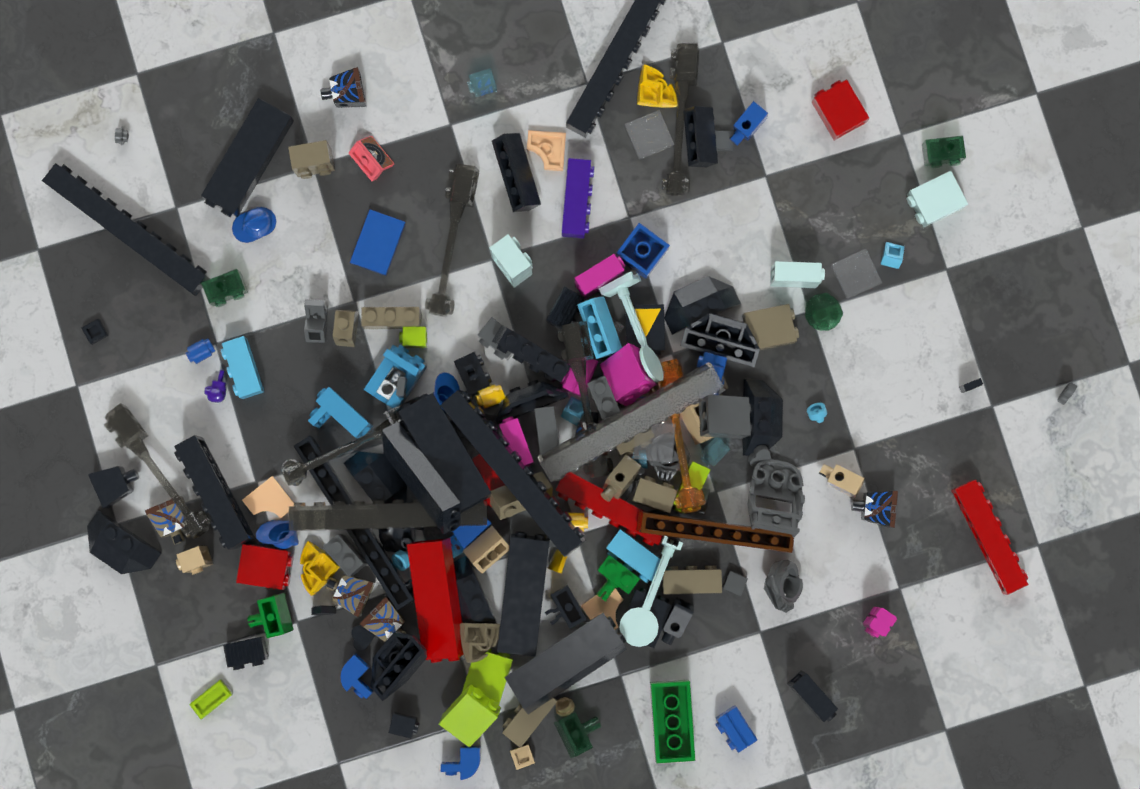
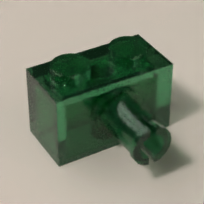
(944, 151)
(224, 288)
(575, 734)

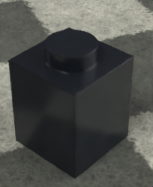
(403, 725)

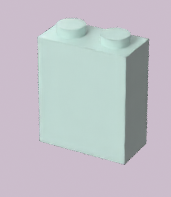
(936, 199)
(796, 274)

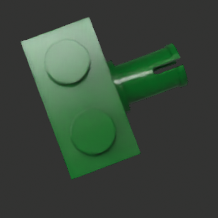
(616, 577)
(273, 616)

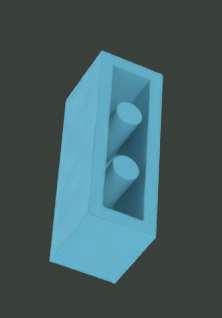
(600, 326)
(242, 367)
(634, 556)

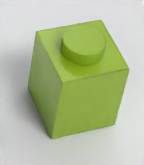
(413, 337)

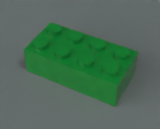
(672, 721)

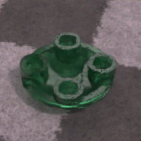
(823, 312)

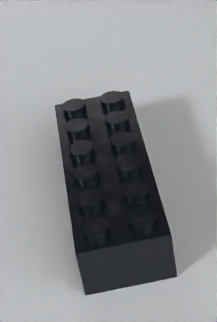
(214, 492)

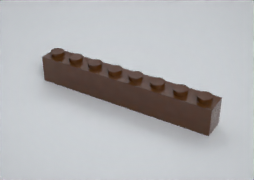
(713, 532)

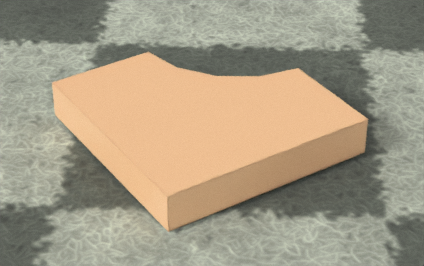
(549, 147)
(270, 498)
(597, 606)

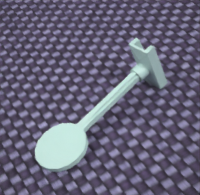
(648, 357)
(639, 624)

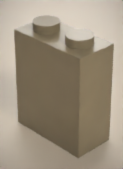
(772, 326)

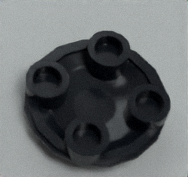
(396, 538)

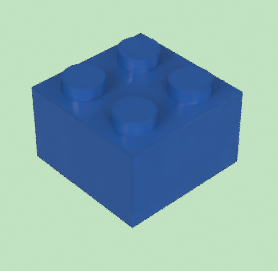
(642, 250)

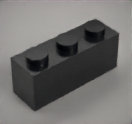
(700, 136)

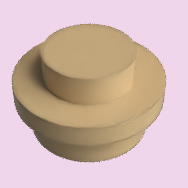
(564, 707)

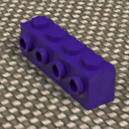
(576, 198)

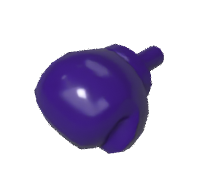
(217, 391)

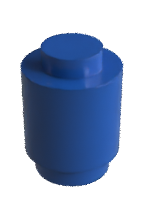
(200, 351)

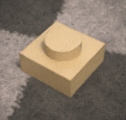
(522, 756)

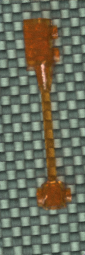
(689, 497)

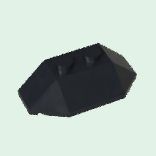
(698, 300)
(722, 338)
(526, 400)
(765, 415)
(377, 477)
(119, 546)
(472, 600)
(396, 663)

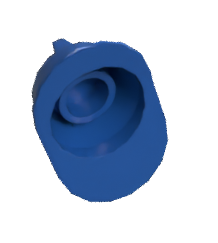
(254, 224)
(444, 387)
(278, 534)

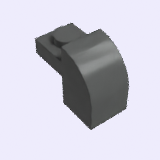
(316, 321)

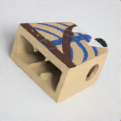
(849, 485)

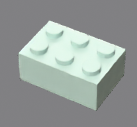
(511, 260)

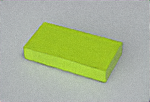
(210, 699)

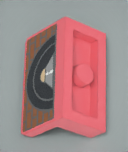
(370, 157)

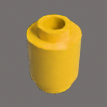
(490, 396)
(579, 520)

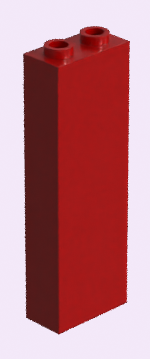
(436, 598)

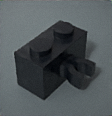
(472, 373)
(567, 606)

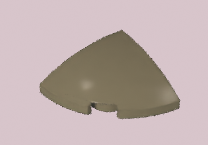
(478, 639)

